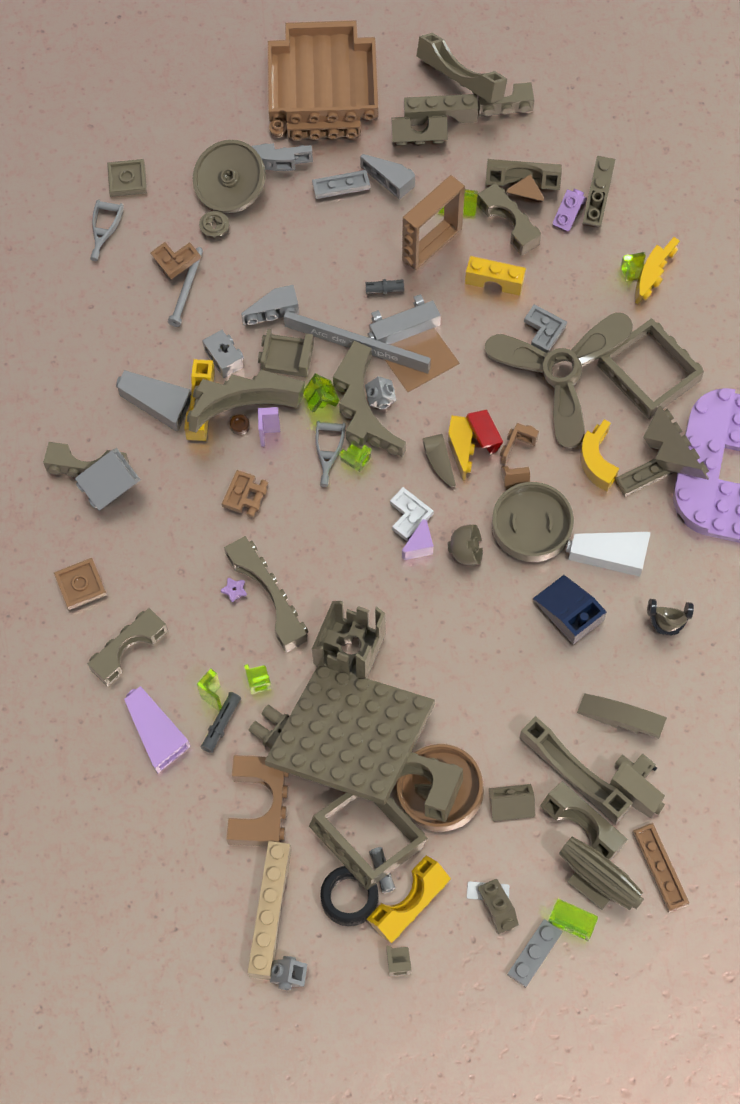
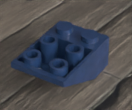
(570, 608)

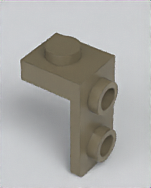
(499, 906)

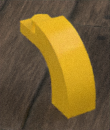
(593, 464)

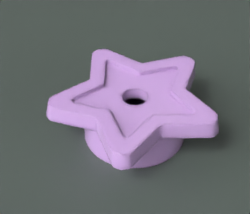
(233, 595)

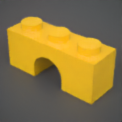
(483, 270)

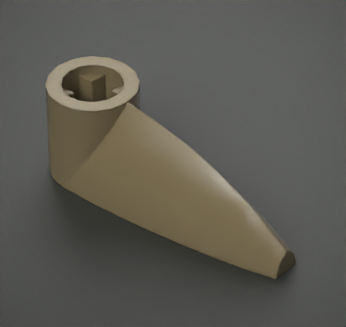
(438, 457)

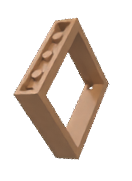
(447, 195)

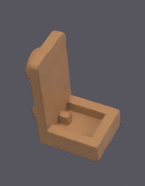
(522, 433)

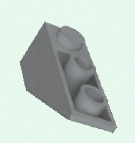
(272, 306)

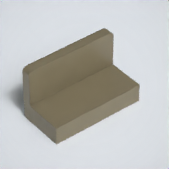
(512, 802)

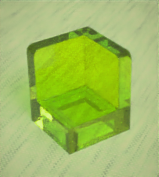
(632, 265)
(356, 457)
(258, 679)

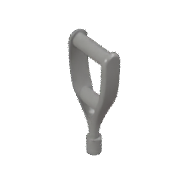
(105, 233)
(328, 454)

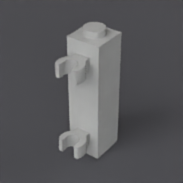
(405, 324)

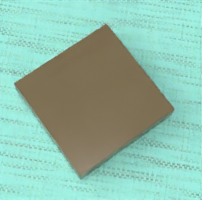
(127, 177)

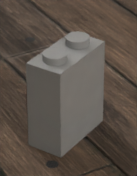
(107, 479)

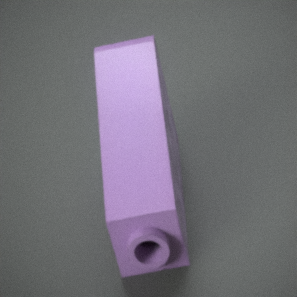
(158, 733)

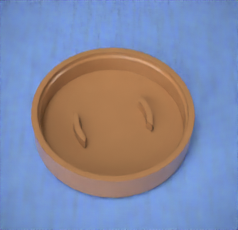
(467, 800)

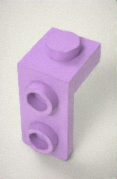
(569, 208)

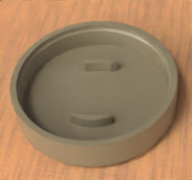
(532, 522)

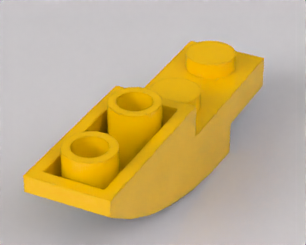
(653, 269)

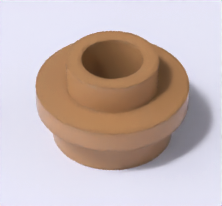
(281, 130)

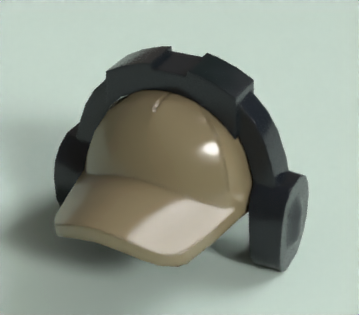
(667, 619)

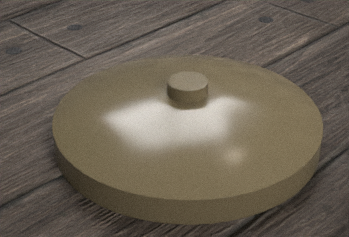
(229, 176)

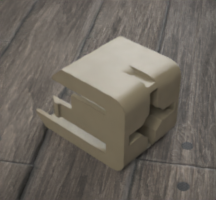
(341, 631)

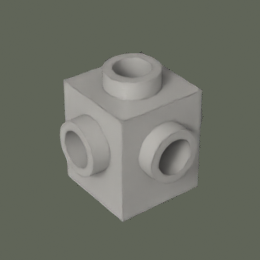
(380, 393)
(288, 973)

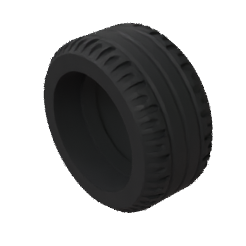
(334, 914)

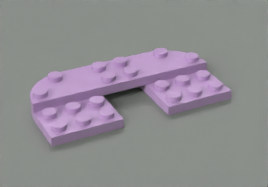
(711, 504)

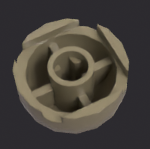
(465, 545)

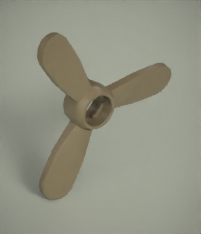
(593, 345)

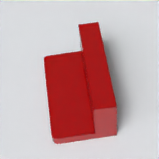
(485, 430)

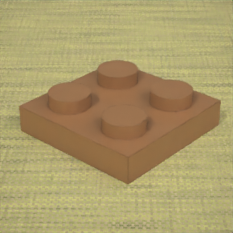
(80, 584)

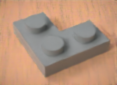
(549, 327)

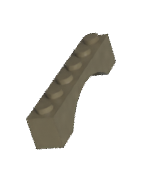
(436, 53)
(246, 561)
(552, 751)

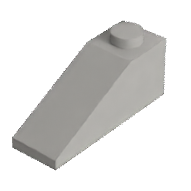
(391, 175)

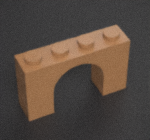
(269, 826)

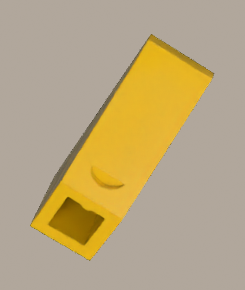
(460, 441)

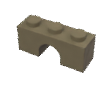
(520, 101)
(435, 130)

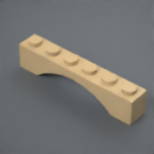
(269, 910)

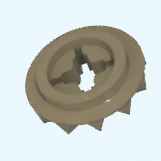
(207, 221)

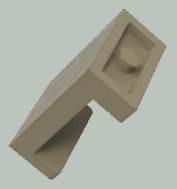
(286, 354)

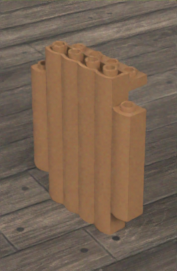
(322, 80)

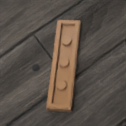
(660, 867)

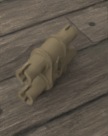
(269, 737)

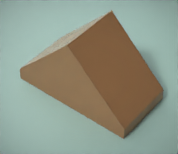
(526, 188)

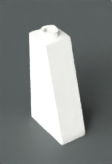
(612, 551)

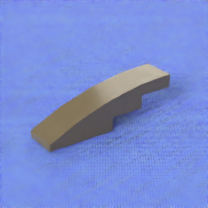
(622, 715)

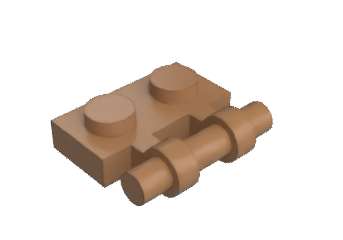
(239, 491)

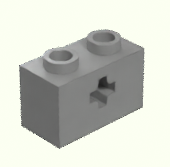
(223, 353)

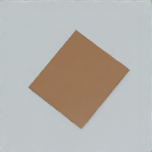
(427, 344)

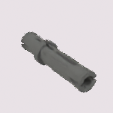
(222, 719)

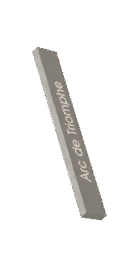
(347, 338)

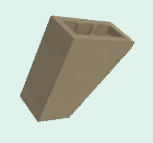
(638, 790)

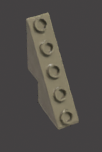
(673, 449)

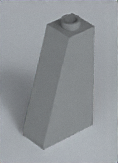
(157, 398)

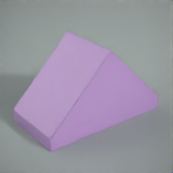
(419, 544)

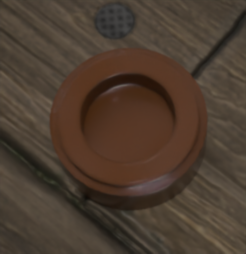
(239, 424)

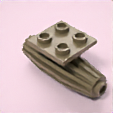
(599, 877)

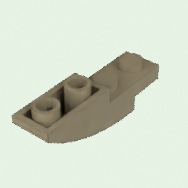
(599, 191)

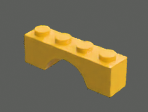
(200, 370)
(427, 882)

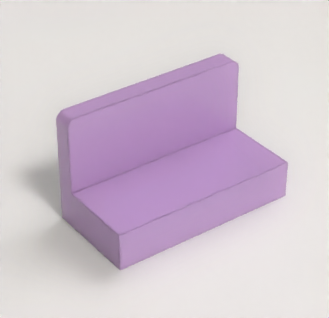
(268, 422)

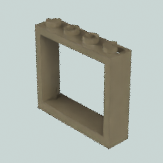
(631, 389)
(350, 857)

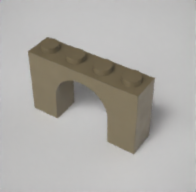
(445, 782)

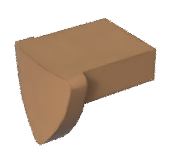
(515, 476)

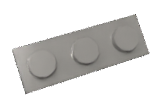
(341, 184)
(534, 953)

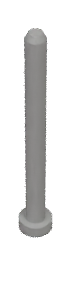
(175, 320)

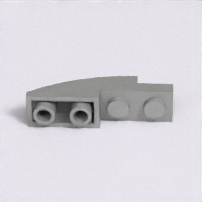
(283, 158)

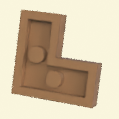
(176, 262)

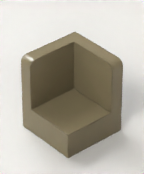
(398, 961)

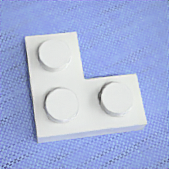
(413, 513)

